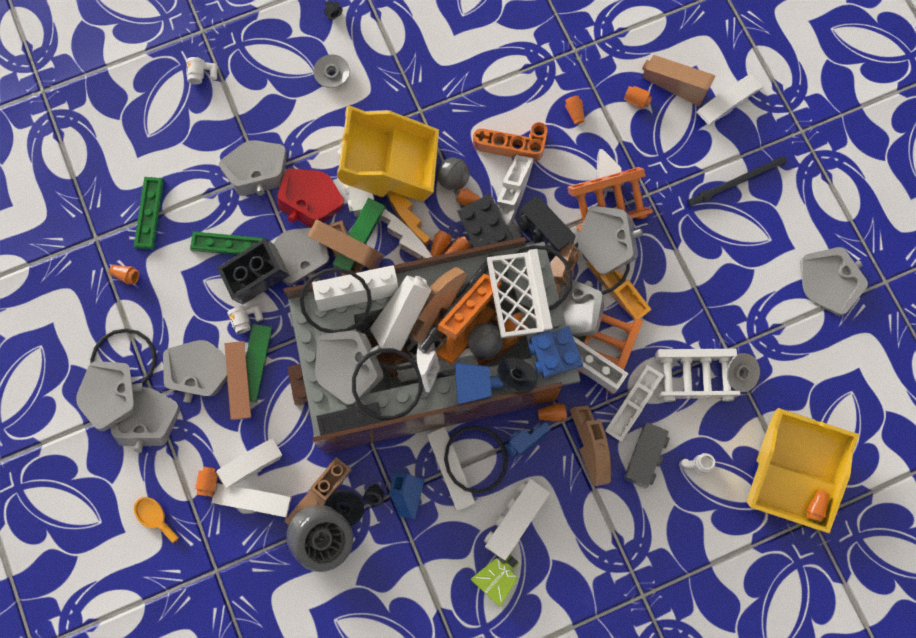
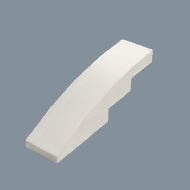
(729, 99)
(514, 187)
(408, 240)
(428, 366)
(634, 403)
(438, 441)
(252, 500)

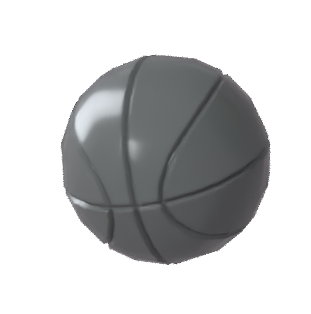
(453, 174)
(485, 341)

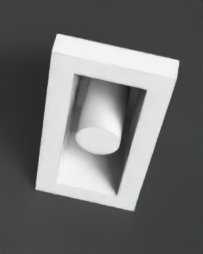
(606, 166)

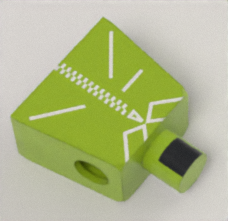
(497, 579)

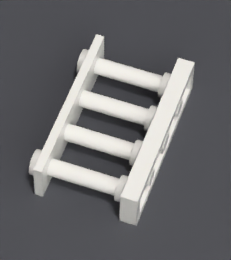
(705, 357)

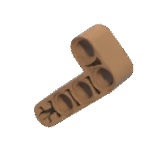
(345, 245)

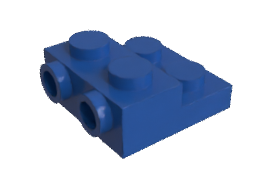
(554, 352)
(522, 441)

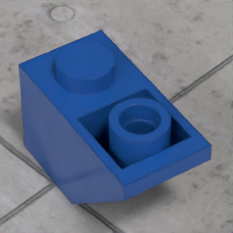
(406, 494)

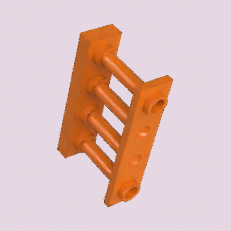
(615, 181)
(466, 315)
(624, 346)

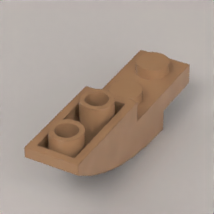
(558, 268)
(442, 294)
(595, 448)
(324, 486)

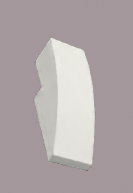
(249, 463)

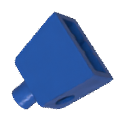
(474, 383)

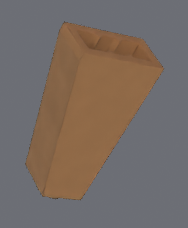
(678, 79)

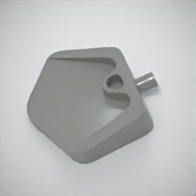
(255, 167)
(608, 239)
(301, 255)
(832, 279)
(582, 308)
(337, 360)
(194, 369)
(107, 394)
(150, 423)

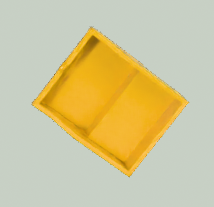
(388, 154)
(798, 461)

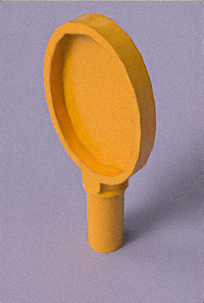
(151, 515)

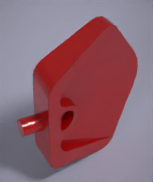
(308, 196)

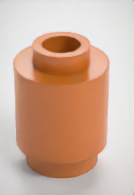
(638, 97)
(206, 481)

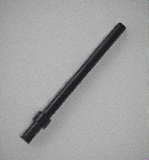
(707, 194)
(434, 334)

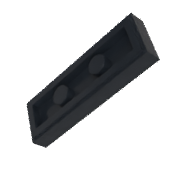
(347, 419)

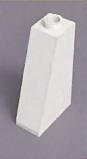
(401, 313)

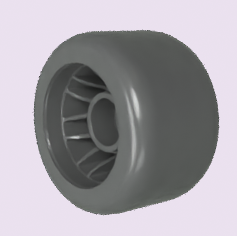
(329, 548)

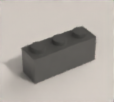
(646, 455)

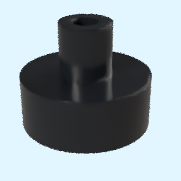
(332, 10)
(373, 495)

